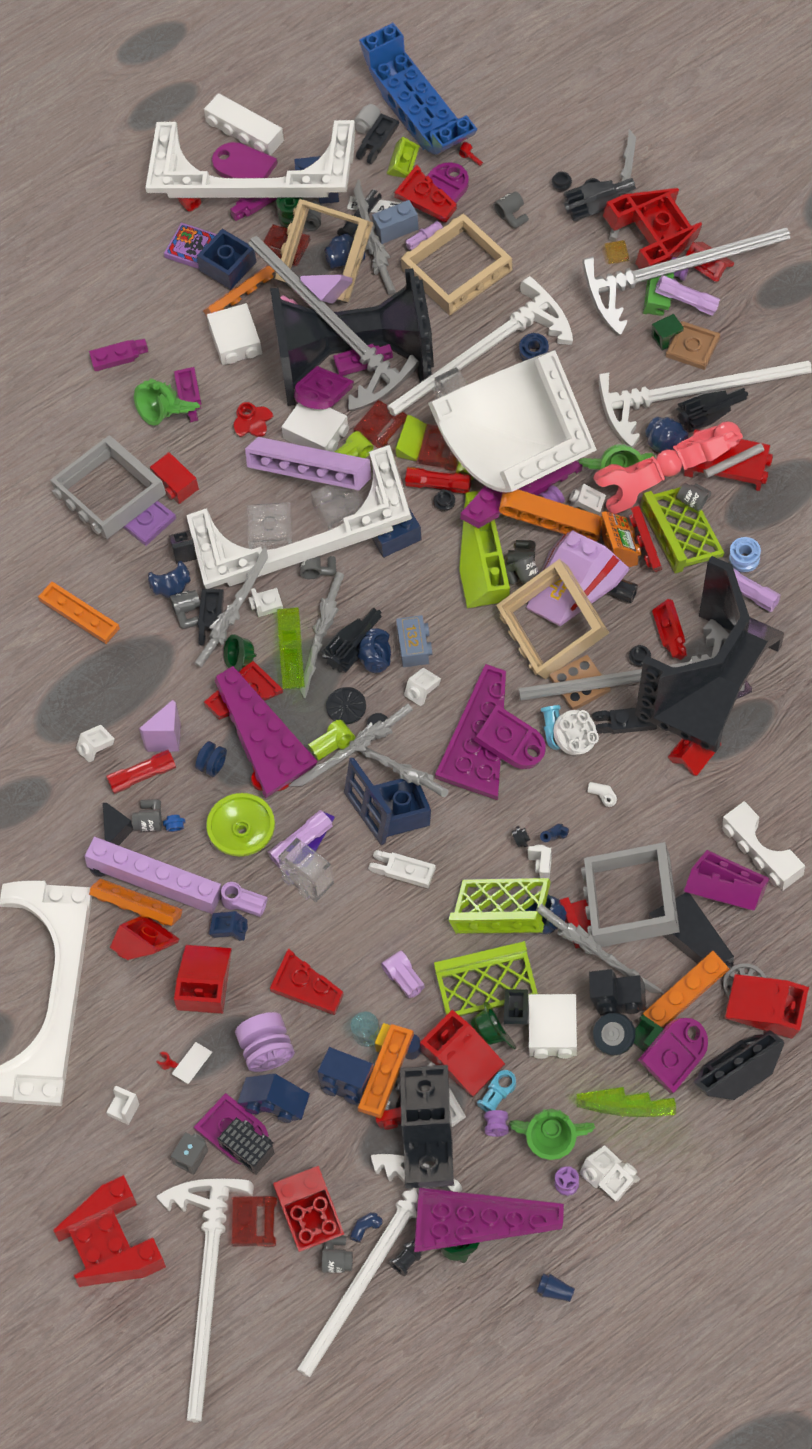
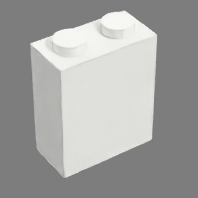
(234, 334)
(315, 427)
(552, 1025)

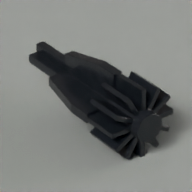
(593, 197)
(707, 408)
(343, 648)

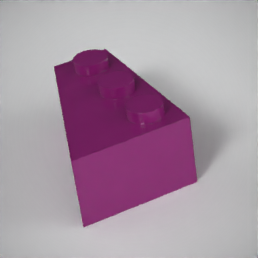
(726, 881)

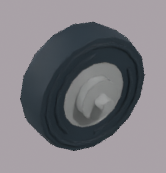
(614, 1034)

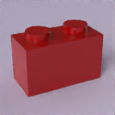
(176, 478)

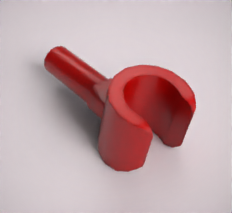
(465, 151)
(169, 1063)

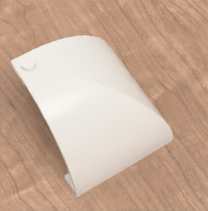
(514, 424)

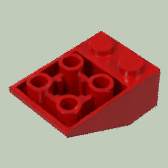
(203, 979)
(767, 1004)
(465, 1052)
(308, 1208)

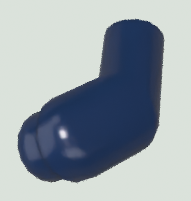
(553, 833)
(363, 1223)

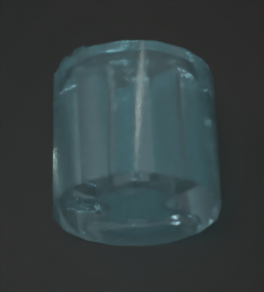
(365, 1028)

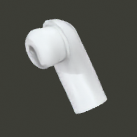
(605, 793)

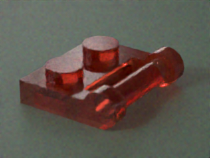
(278, 236)
(375, 422)
(433, 448)
(245, 1221)

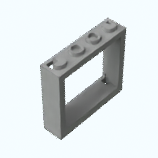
(91, 460)
(636, 930)

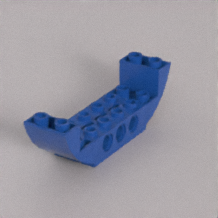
(411, 93)

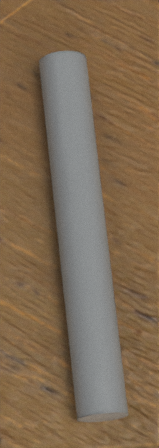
(734, 460)

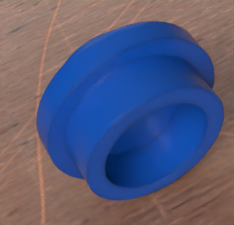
(174, 823)

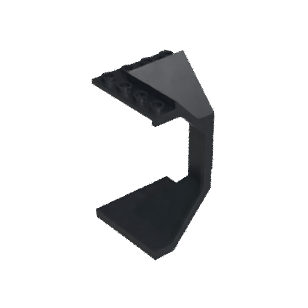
(308, 340)
(700, 695)

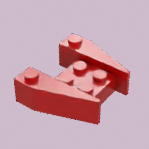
(658, 221)
(102, 1240)

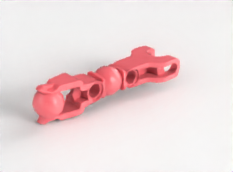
(632, 480)

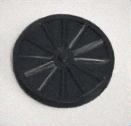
(346, 705)

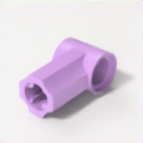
(244, 901)
(400, 969)

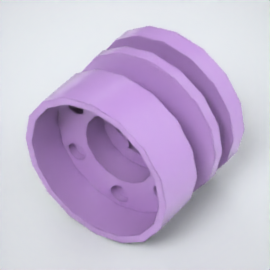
(264, 1042)

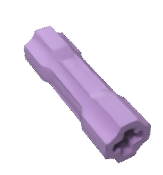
(673, 289)
(760, 595)
(313, 828)

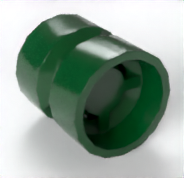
(285, 209)

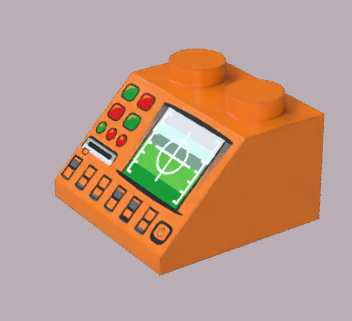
(619, 538)

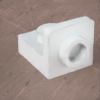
(587, 499)
(265, 602)
(420, 685)
(93, 741)
(543, 858)
(598, 1166)
(619, 1180)

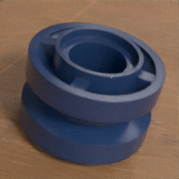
(530, 341)
(211, 758)

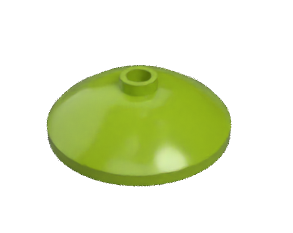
(238, 813)

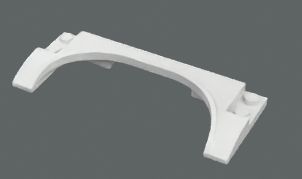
(174, 175)
(229, 563)
(41, 1069)

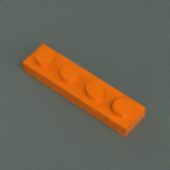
(247, 286)
(79, 612)
(136, 902)
(687, 990)
(385, 1071)

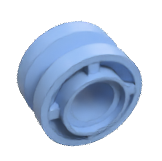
(745, 546)

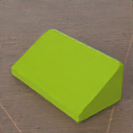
(403, 158)
(411, 439)

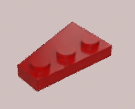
(425, 195)
(644, 539)
(258, 680)
(303, 984)

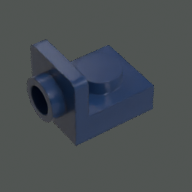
(228, 924)

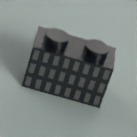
(246, 1145)

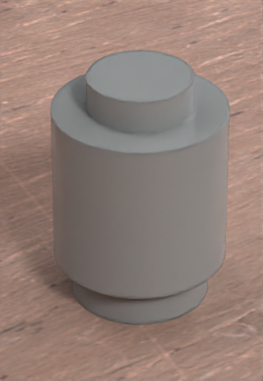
(366, 118)

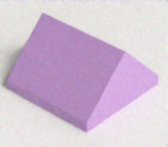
(327, 287)
(162, 730)

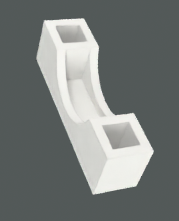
(780, 866)

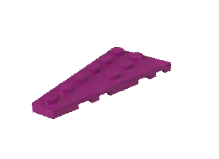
(486, 503)
(266, 740)
(466, 761)
(468, 1218)

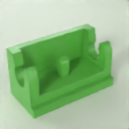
(654, 300)

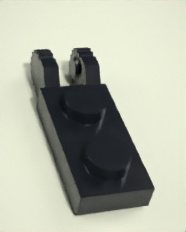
(377, 137)
(210, 607)
(621, 721)

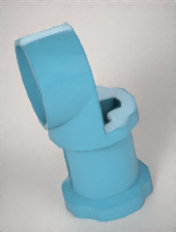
(551, 714)
(496, 1092)

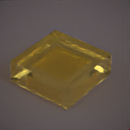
(616, 252)

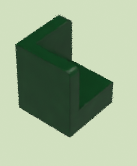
(664, 329)
(646, 1032)

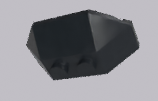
(740, 1066)

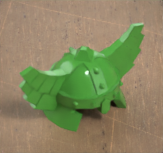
(158, 401)
(617, 454)
(551, 1133)

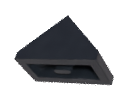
(183, 546)
(116, 825)
(516, 1007)

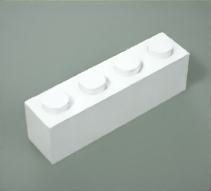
(243, 124)

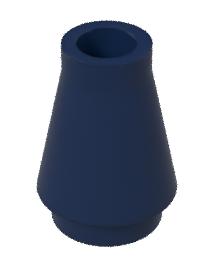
(554, 1288)

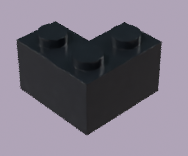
(616, 994)

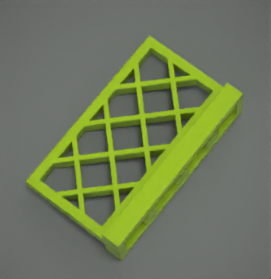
(666, 537)
(497, 920)
(478, 961)

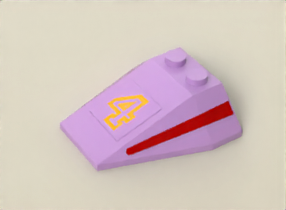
(593, 568)

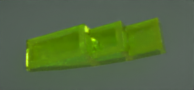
(290, 648)
(616, 1103)

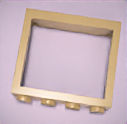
(357, 250)
(474, 286)
(530, 590)

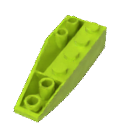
(482, 563)

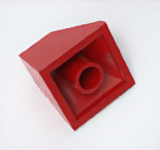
(141, 938)

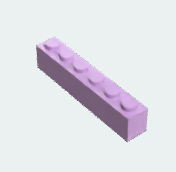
(308, 463)
(153, 875)

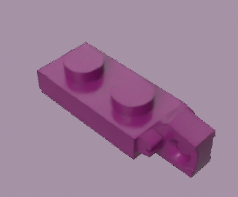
(249, 206)
(117, 354)
(349, 361)
(188, 389)

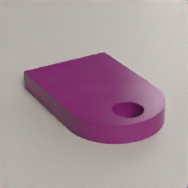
(242, 162)
(452, 186)
(321, 388)
(510, 739)
(674, 1054)
(220, 1117)

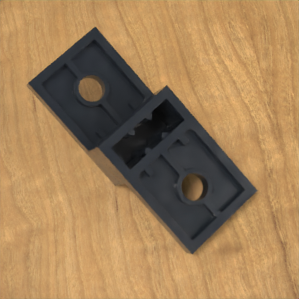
(426, 1126)

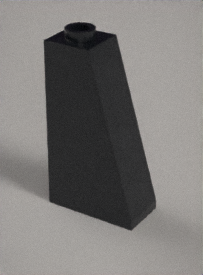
(696, 934)

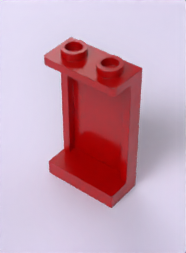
(750, 470)

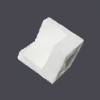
(123, 1105)

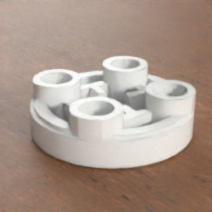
(575, 732)

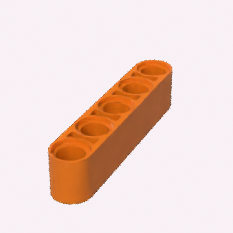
(550, 514)

